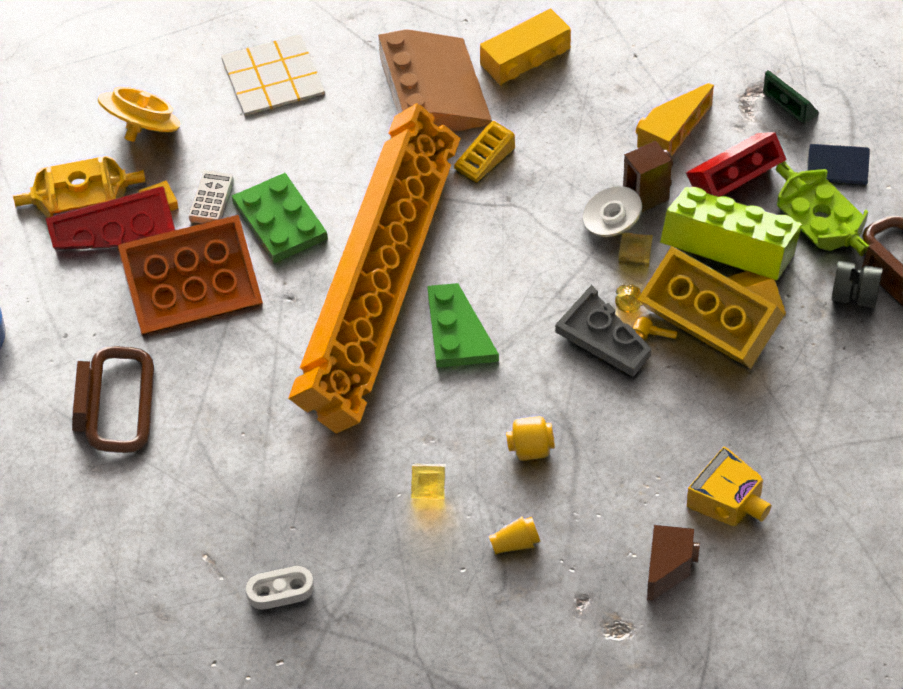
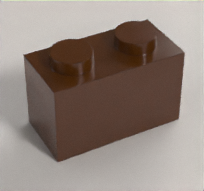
(649, 174)

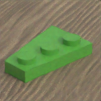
(457, 329)

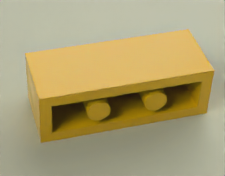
(525, 46)

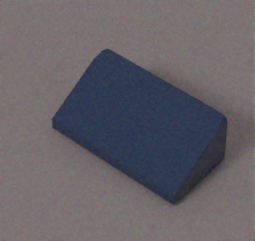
(843, 163)

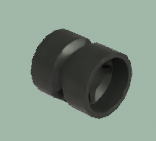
(856, 284)

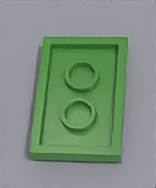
(279, 217)

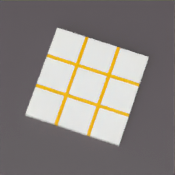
(273, 74)

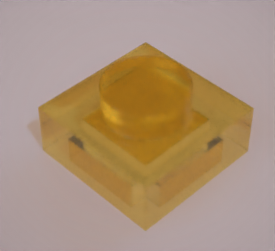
(635, 249)
(428, 481)

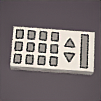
(211, 197)

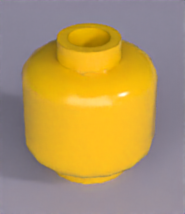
(531, 438)

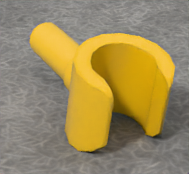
(644, 327)

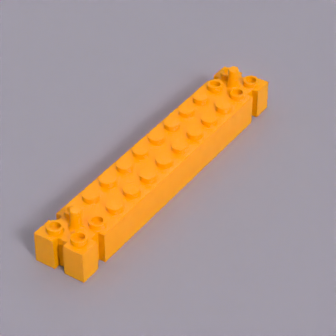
(375, 270)

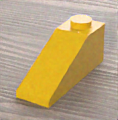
(675, 119)

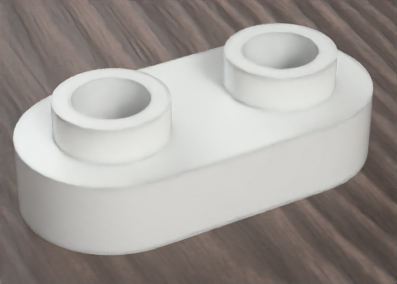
(279, 587)

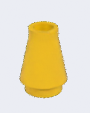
(515, 536)

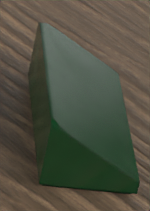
(788, 98)

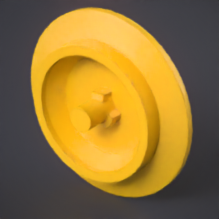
(139, 111)

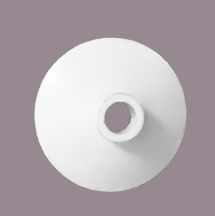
(612, 211)

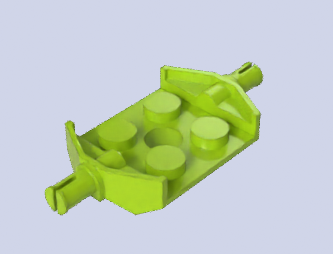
(812, 193)

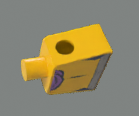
(728, 490)

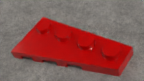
(113, 222)

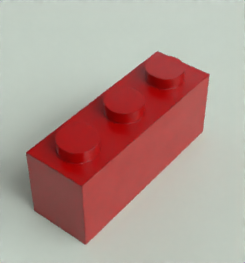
(738, 164)

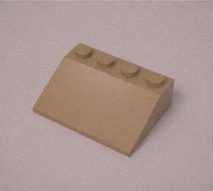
(436, 75)

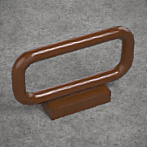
(880, 257)
(88, 395)

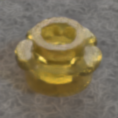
(627, 298)

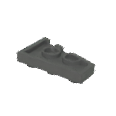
(601, 332)

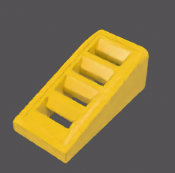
(494, 136)

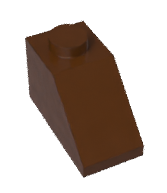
(670, 558)

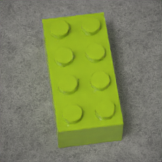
(731, 232)

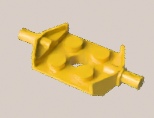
(56, 194)

